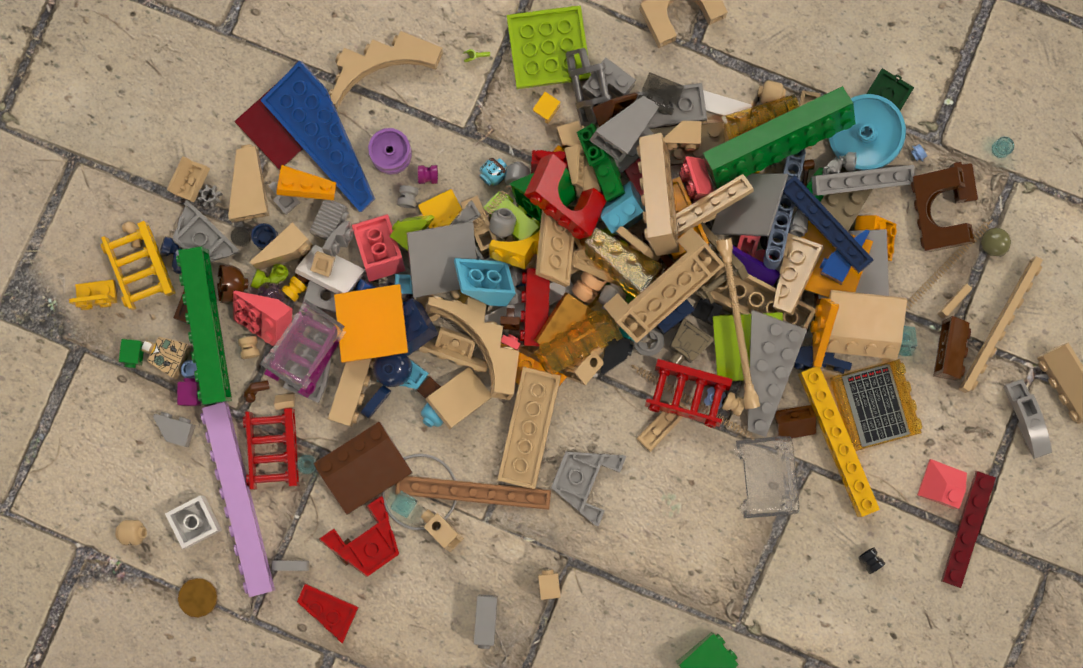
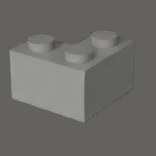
(617, 81)

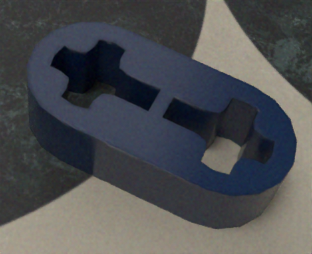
(376, 401)

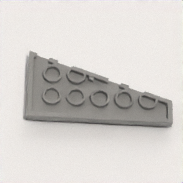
(771, 361)

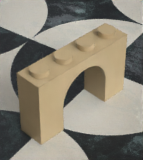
(657, 20)

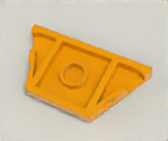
(822, 328)

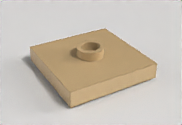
(637, 243)

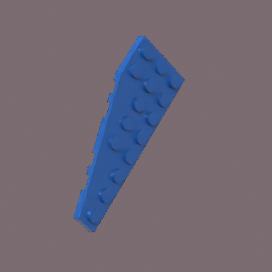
(311, 118)

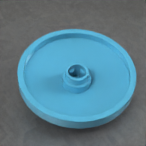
(875, 136)

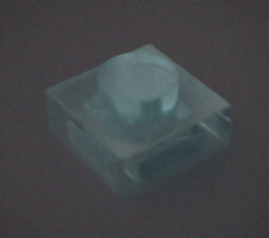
(403, 504)

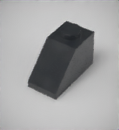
(615, 354)

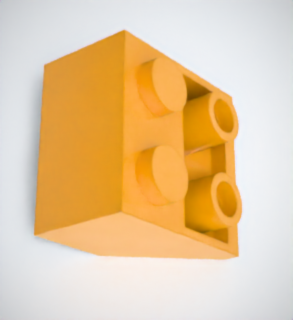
(874, 222)

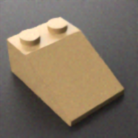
(287, 246)

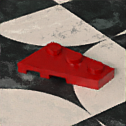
(329, 610)

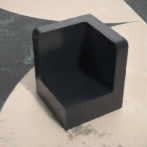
(706, 310)

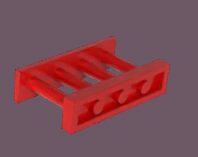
(701, 379)
(288, 438)

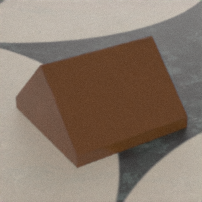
(611, 108)

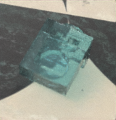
(909, 341)

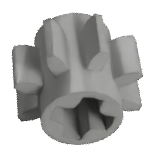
(211, 191)

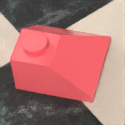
(943, 484)

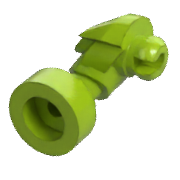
(278, 273)

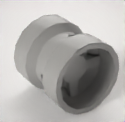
(407, 196)

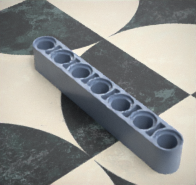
(783, 214)

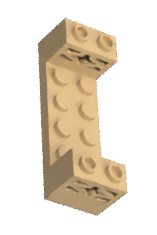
(667, 290)

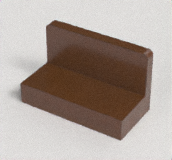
(969, 192)
(796, 421)

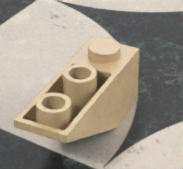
(483, 234)

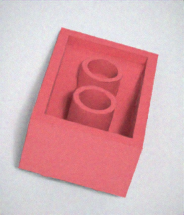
(378, 250)

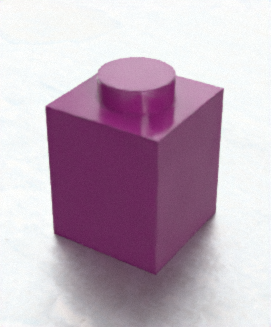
(187, 393)

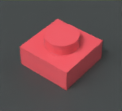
(511, 341)

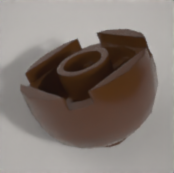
(230, 280)

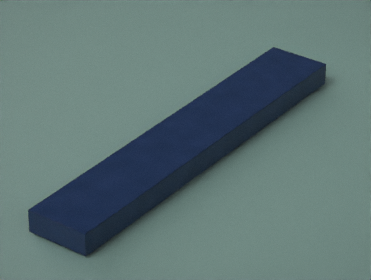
(827, 224)

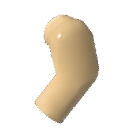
(130, 228)

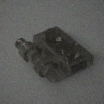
(663, 89)

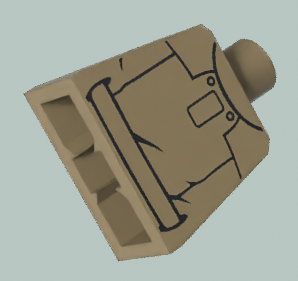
(688, 342)

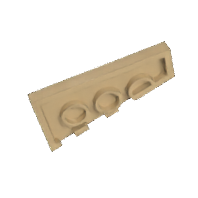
(797, 266)

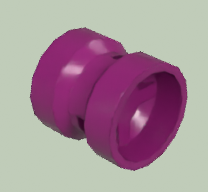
(428, 174)

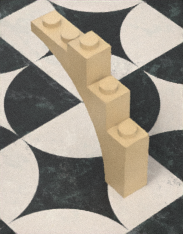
(377, 56)
(470, 317)

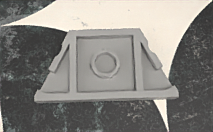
(197, 231)

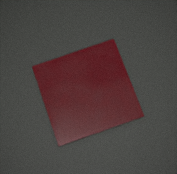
(268, 134)

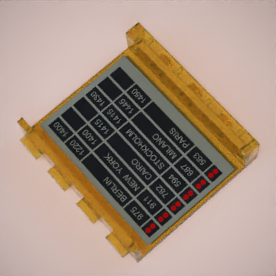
(876, 404)

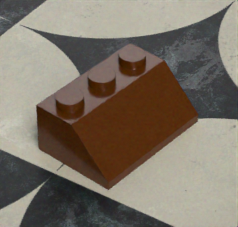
(952, 349)

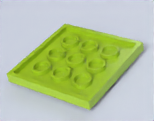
(541, 44)

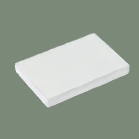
(342, 278)

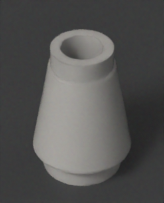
(799, 224)

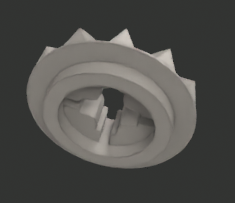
(655, 347)

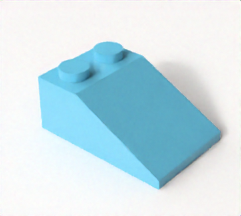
(485, 281)

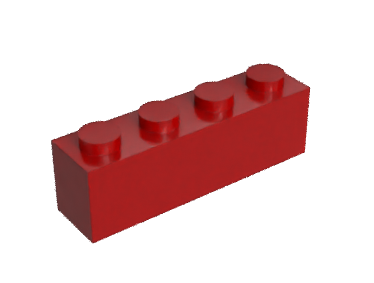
(535, 306)

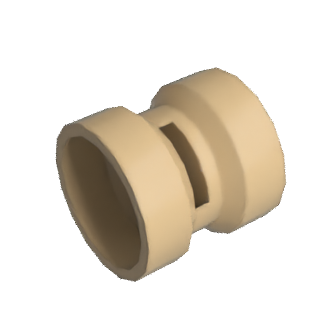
(248, 347)
(733, 403)

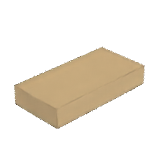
(954, 301)

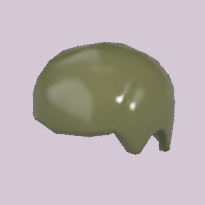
(996, 242)

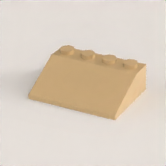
(867, 324)

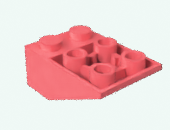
(696, 178)
(261, 315)

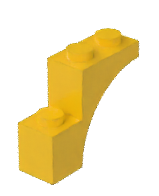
(516, 252)

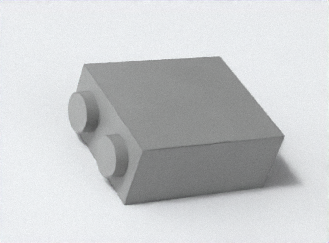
(485, 621)

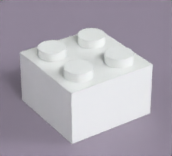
(193, 522)

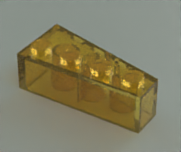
(750, 118)
(622, 262)
(578, 342)

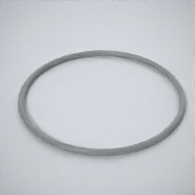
(454, 503)

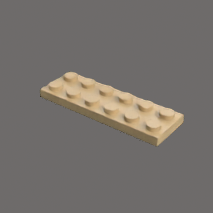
(529, 428)

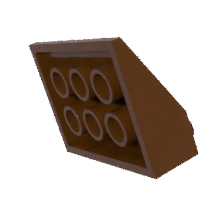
(363, 468)

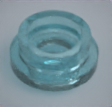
(302, 460)

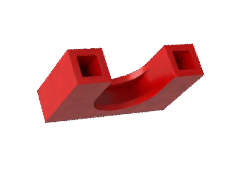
(544, 193)

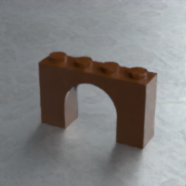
(926, 189)

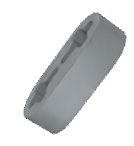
(290, 565)

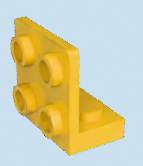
(443, 208)
(95, 294)

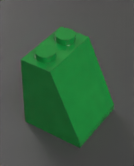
(565, 190)
(709, 654)

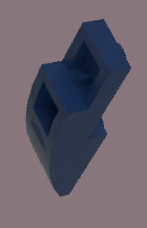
(805, 359)

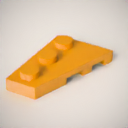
(302, 184)

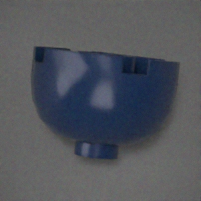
(392, 370)

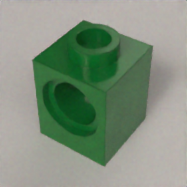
(131, 353)

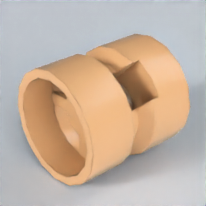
(587, 287)

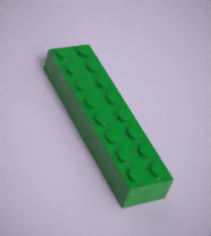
(780, 137)
(204, 325)

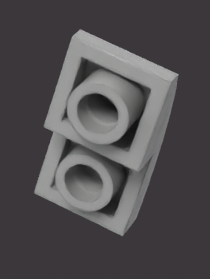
(339, 238)

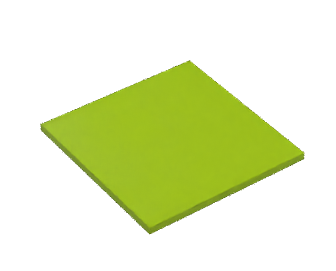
(726, 344)

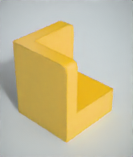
(547, 107)

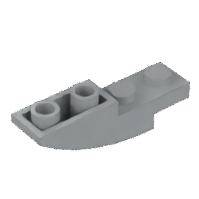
(1030, 418)

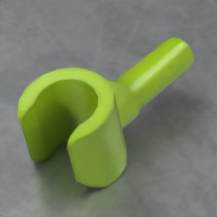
(473, 55)

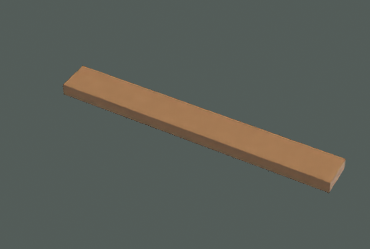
(474, 492)

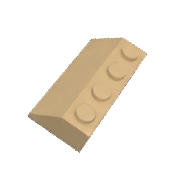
(1066, 376)

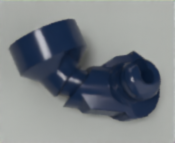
(169, 247)

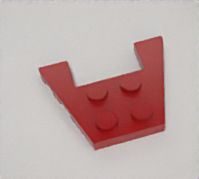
(371, 548)

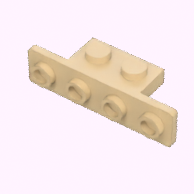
(455, 347)

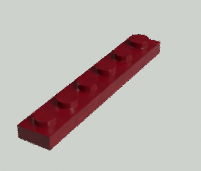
(968, 529)

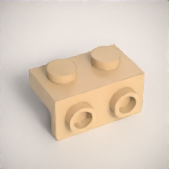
(188, 179)

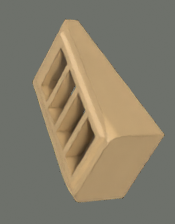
(576, 163)

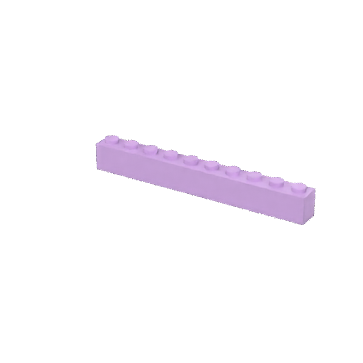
(238, 499)

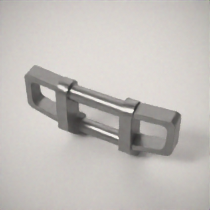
(574, 74)

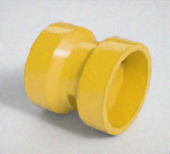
(295, 287)

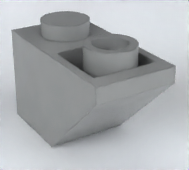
(173, 430)

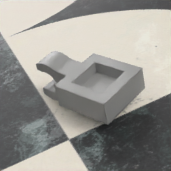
(286, 203)

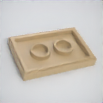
(459, 398)

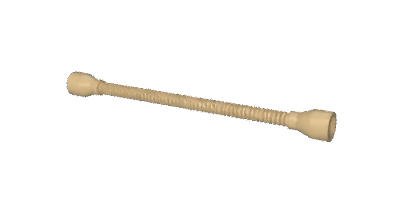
(725, 249)

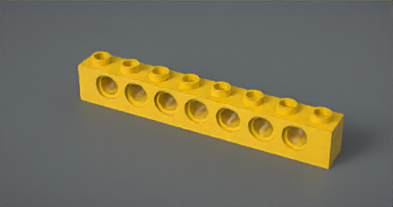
(838, 442)

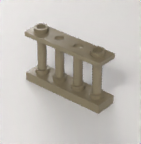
(737, 266)

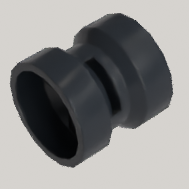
(872, 562)

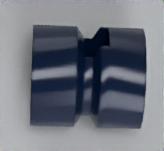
(263, 235)

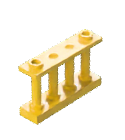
(157, 268)

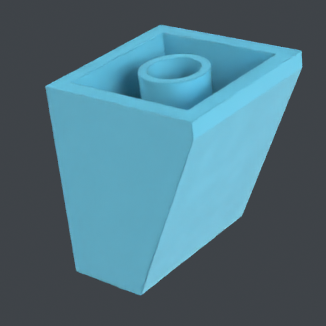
(624, 210)

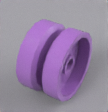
(382, 143)

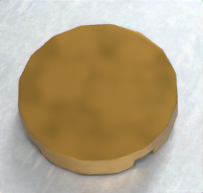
(197, 597)

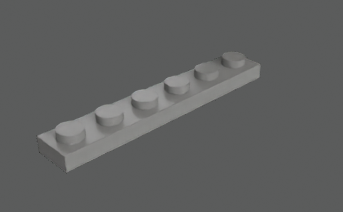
(862, 180)

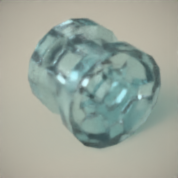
(1006, 144)

